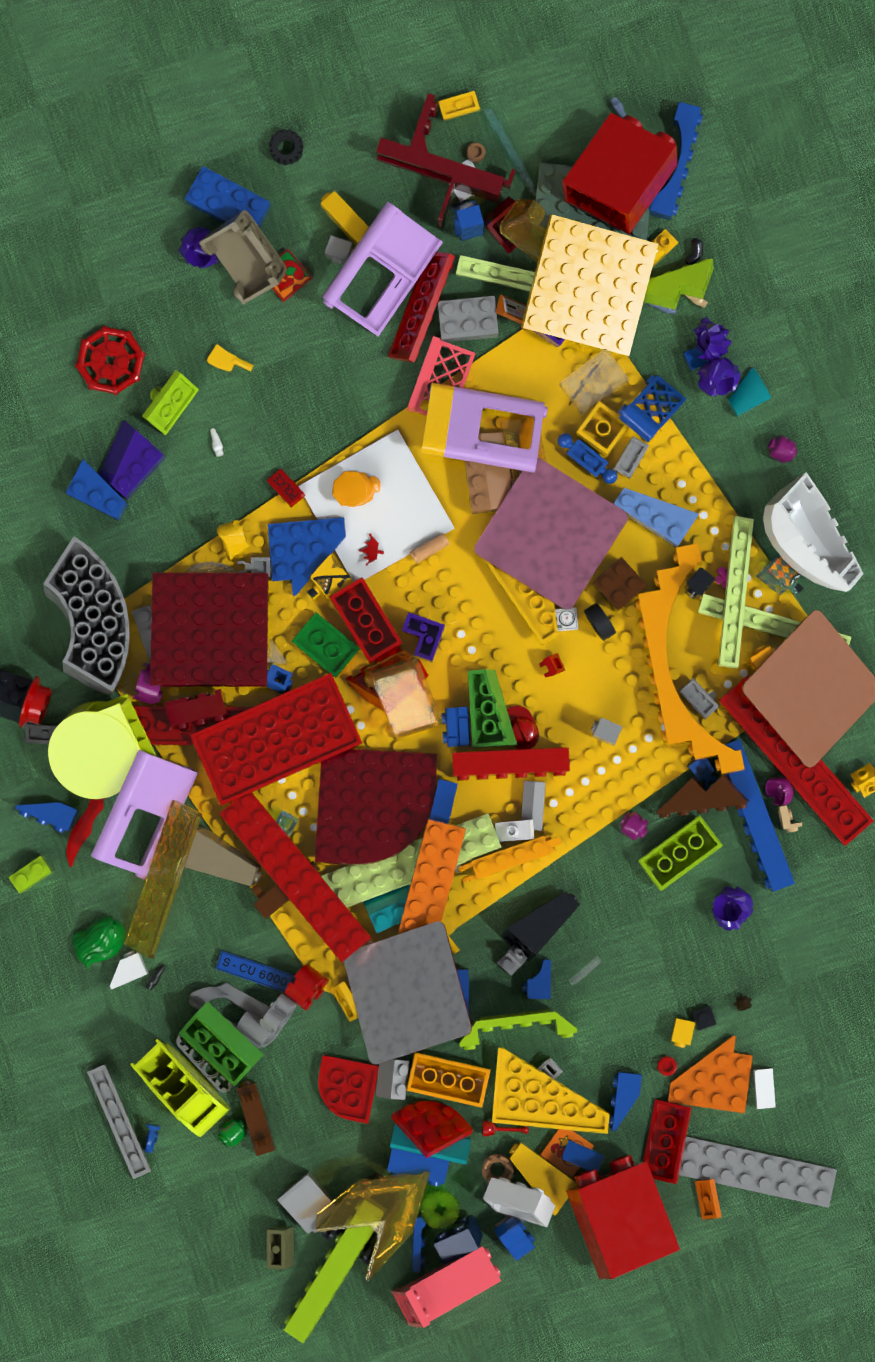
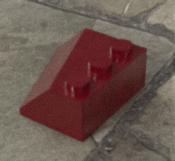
(198, 710)

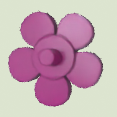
(722, 576)

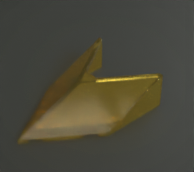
(385, 1205)

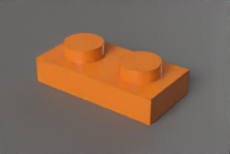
(708, 1199)

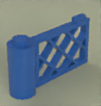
(641, 420)

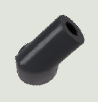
(697, 251)

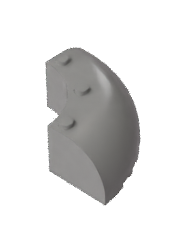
(95, 614)

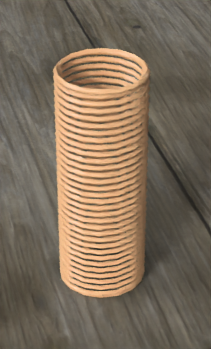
(435, 549)

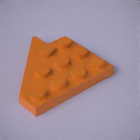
(715, 1081)

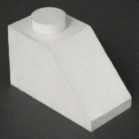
(129, 969)

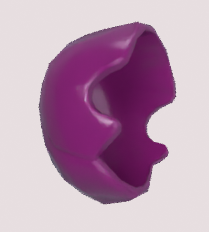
(780, 790)

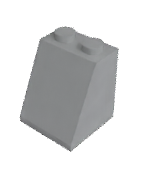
(305, 1200)

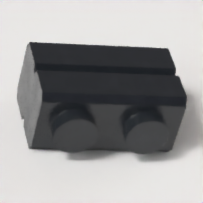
(698, 584)

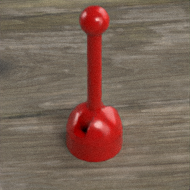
(489, 1129)

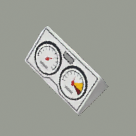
(566, 619)

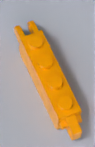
(510, 857)

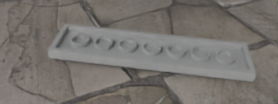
(758, 1171)

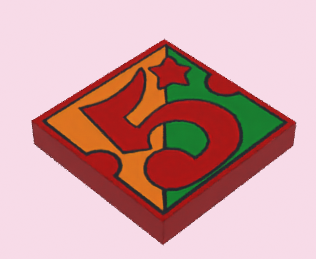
(294, 279)

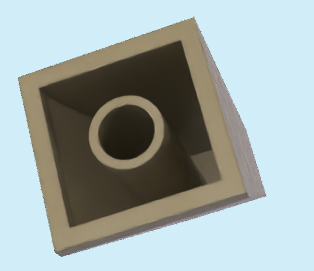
(218, 858)

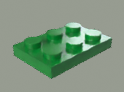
(325, 645)

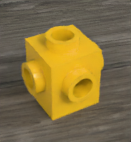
(864, 780)

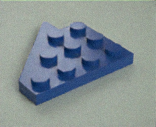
(302, 547)

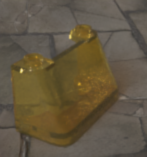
(523, 227)
(403, 695)

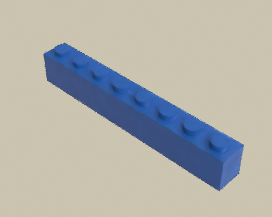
(760, 827)

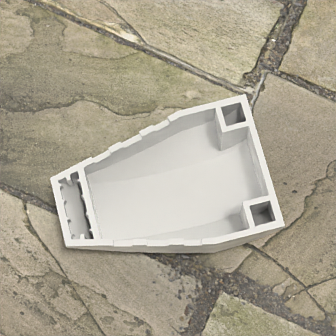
(808, 536)

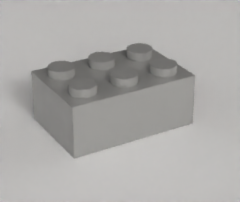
(468, 319)

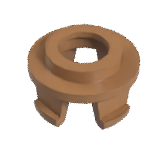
(489, 1161)

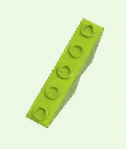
(688, 280)

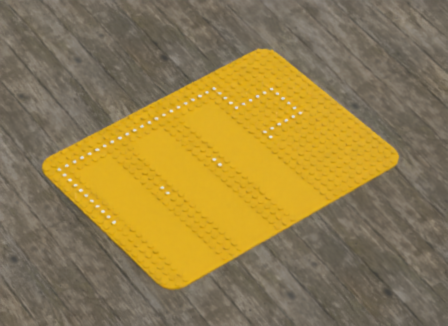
(489, 633)

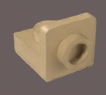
(785, 816)

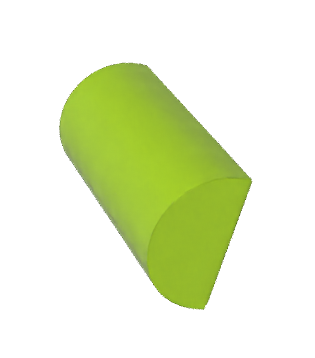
(680, 853)

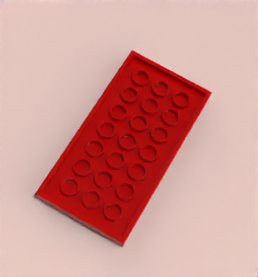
(276, 739)

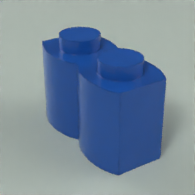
(514, 1238)

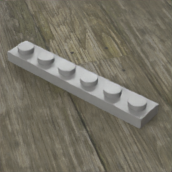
(119, 1121)

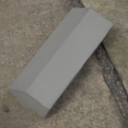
(533, 803)

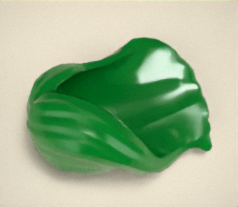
(99, 941)

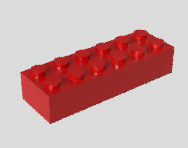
(510, 763)

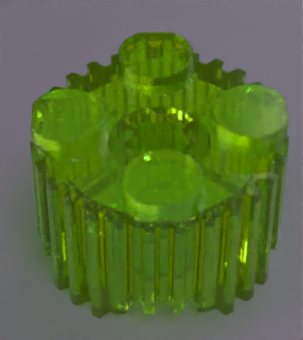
(434, 1218)

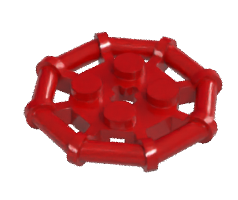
(100, 355)

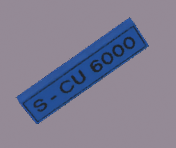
(254, 971)

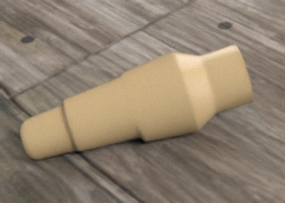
(699, 302)

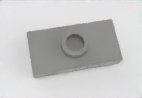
(631, 457)
(698, 698)

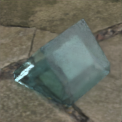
(287, 822)

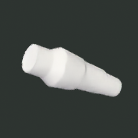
(216, 444)

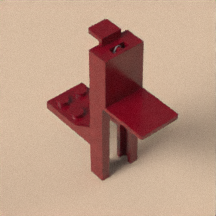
(458, 175)

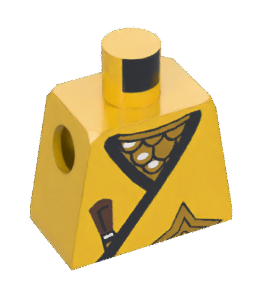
(328, 579)

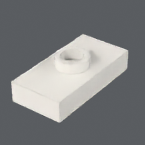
(515, 830)

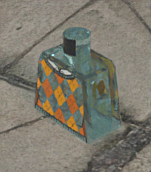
(780, 576)

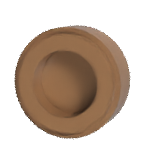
(475, 152)

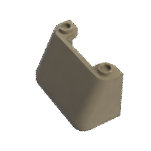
(245, 256)

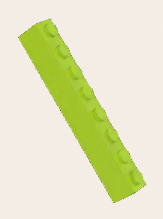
(327, 1282)

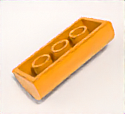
(448, 1080)

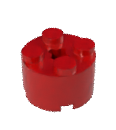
(306, 987)

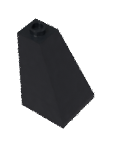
(538, 927)

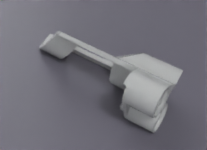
(260, 1022)

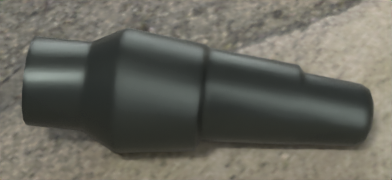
(154, 978)

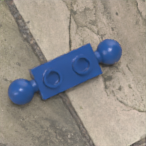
(587, 458)

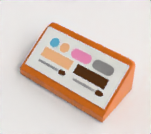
(510, 309)

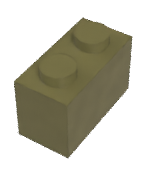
(280, 1247)

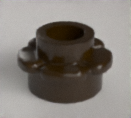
(743, 1003)

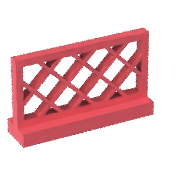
(427, 370)

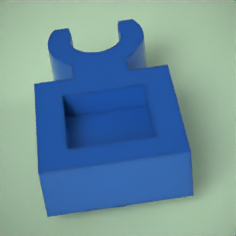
(702, 770)

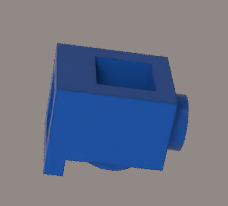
(284, 676)

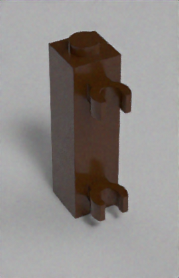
(272, 900)
(256, 1118)

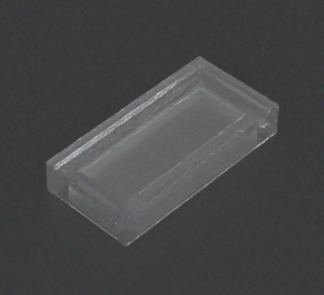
(584, 970)

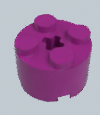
(146, 692)

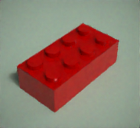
(366, 620)

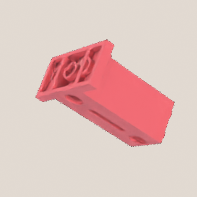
(446, 1287)

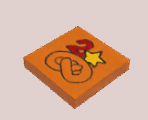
(556, 1147)

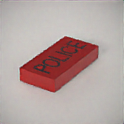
(286, 488)

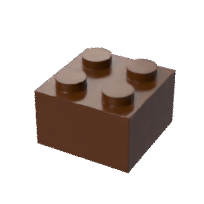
(619, 584)

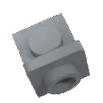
(512, 960)

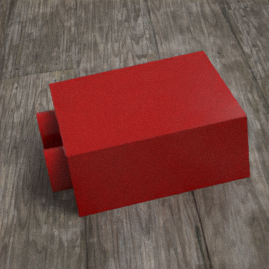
(620, 172)
(622, 1217)

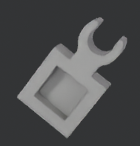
(257, 565)

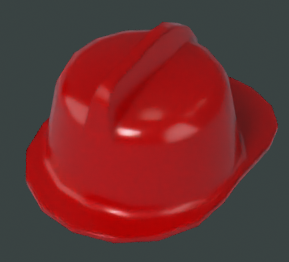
(524, 727)

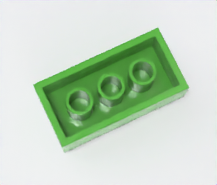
(220, 1043)

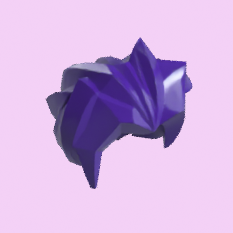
(192, 250)
(711, 339)
(718, 377)
(732, 907)

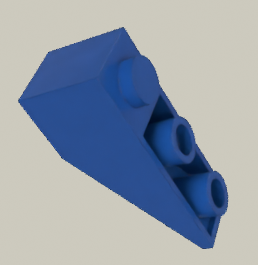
(57, 814)
(626, 1093)

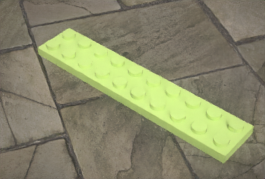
(362, 882)

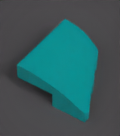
(749, 394)

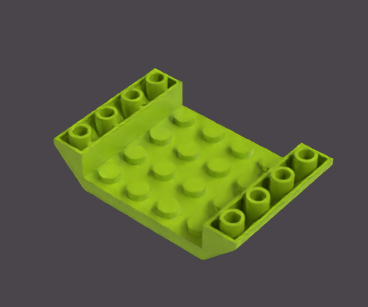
(525, 1019)

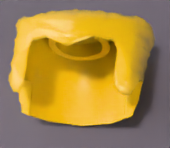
(232, 538)

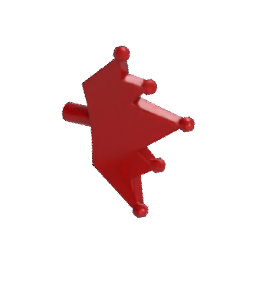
(371, 550)

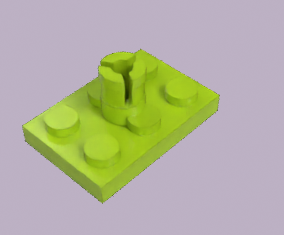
(169, 402)

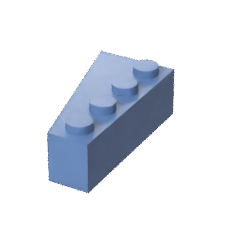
(657, 516)

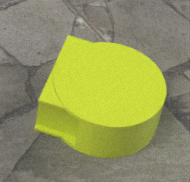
(97, 747)
(181, 1088)

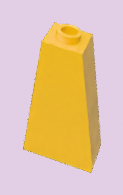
(344, 217)
(542, 1174)

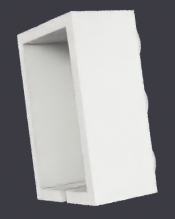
(519, 1201)

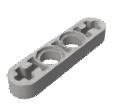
(201, 1065)

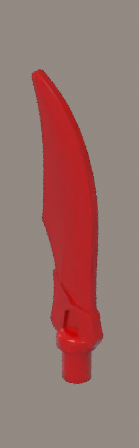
(83, 829)

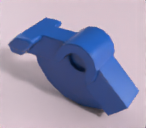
(152, 1137)

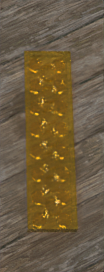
(163, 879)

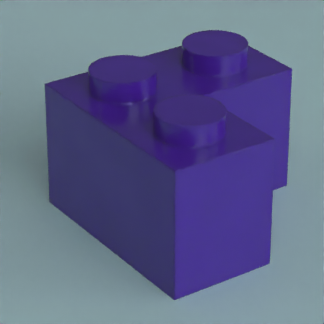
(428, 632)

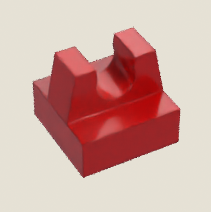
(553, 664)

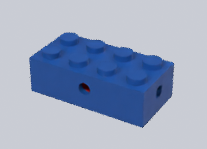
(223, 198)

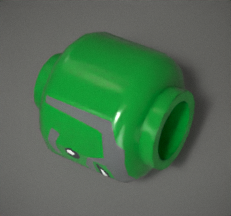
(232, 1132)

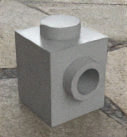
(338, 250)

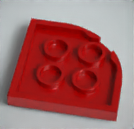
(348, 1087)
(431, 1126)

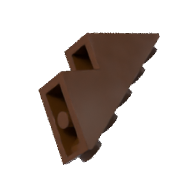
(696, 797)

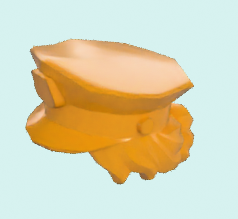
(355, 488)

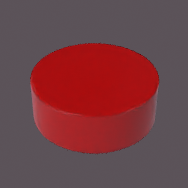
(667, 1066)

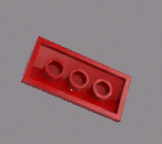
(667, 1140)

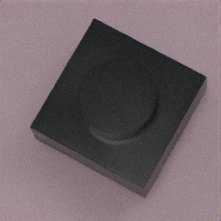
(704, 1018)

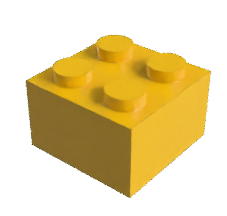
(602, 429)

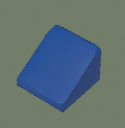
(692, 360)

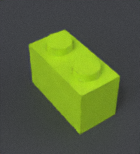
(31, 874)

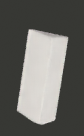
(764, 1088)

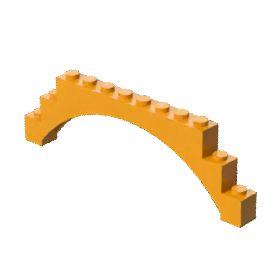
(677, 721)

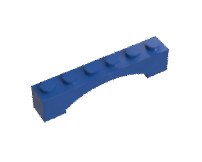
(686, 119)

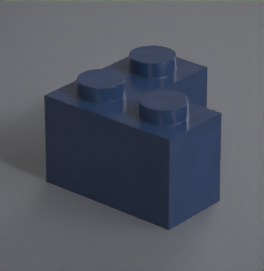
(460, 1240)

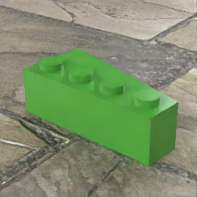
(488, 711)

